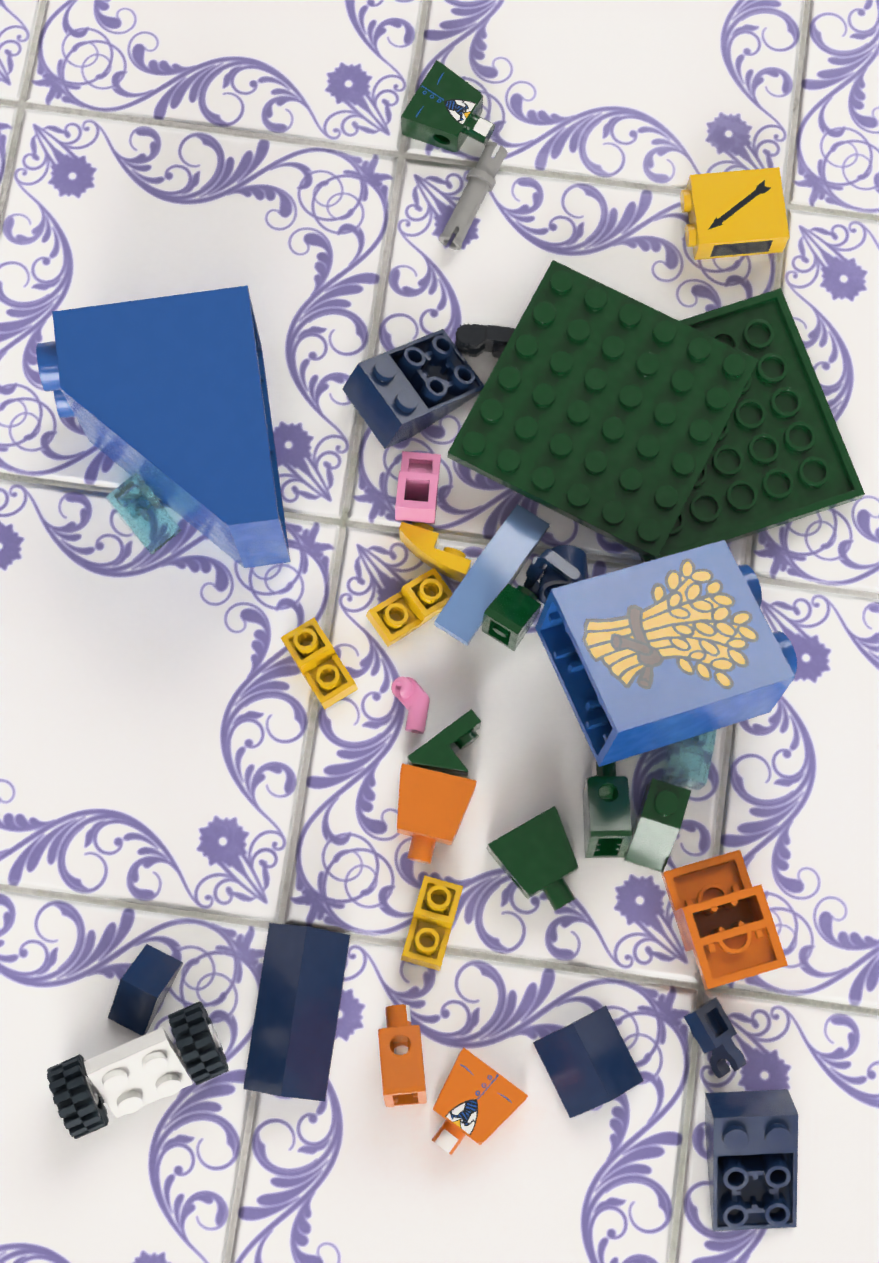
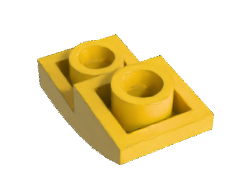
(423, 544)
(410, 607)
(319, 663)
(431, 923)

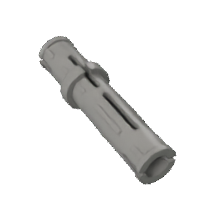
(479, 183)

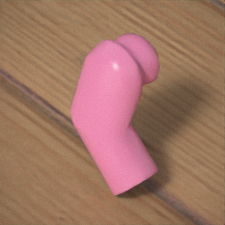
(415, 701)

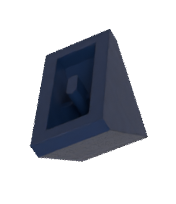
(144, 989)

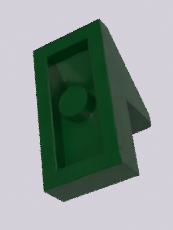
(438, 751)

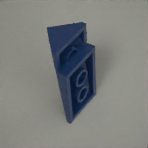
(297, 1012)

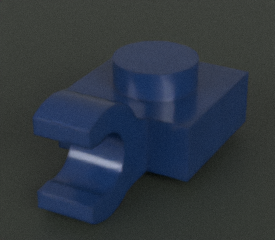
(714, 1033)

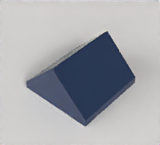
(588, 1062)

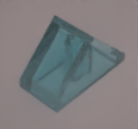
(143, 513)

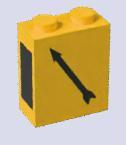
(735, 213)

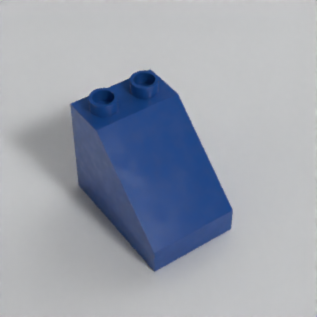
(183, 403)

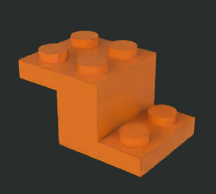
(724, 919)

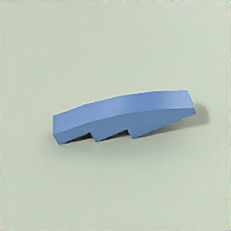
(490, 573)

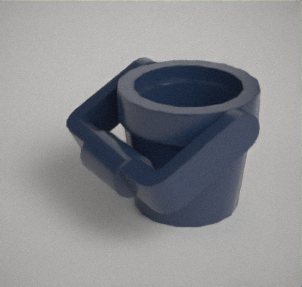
(560, 567)

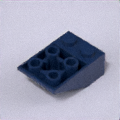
(411, 387)
(752, 1159)

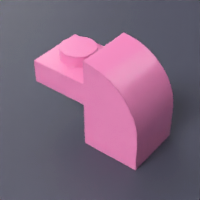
(417, 487)

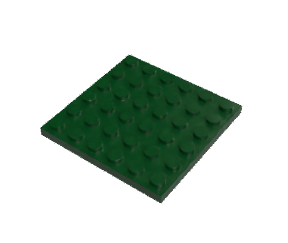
(603, 409)
(781, 443)

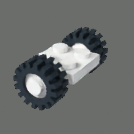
(137, 1071)

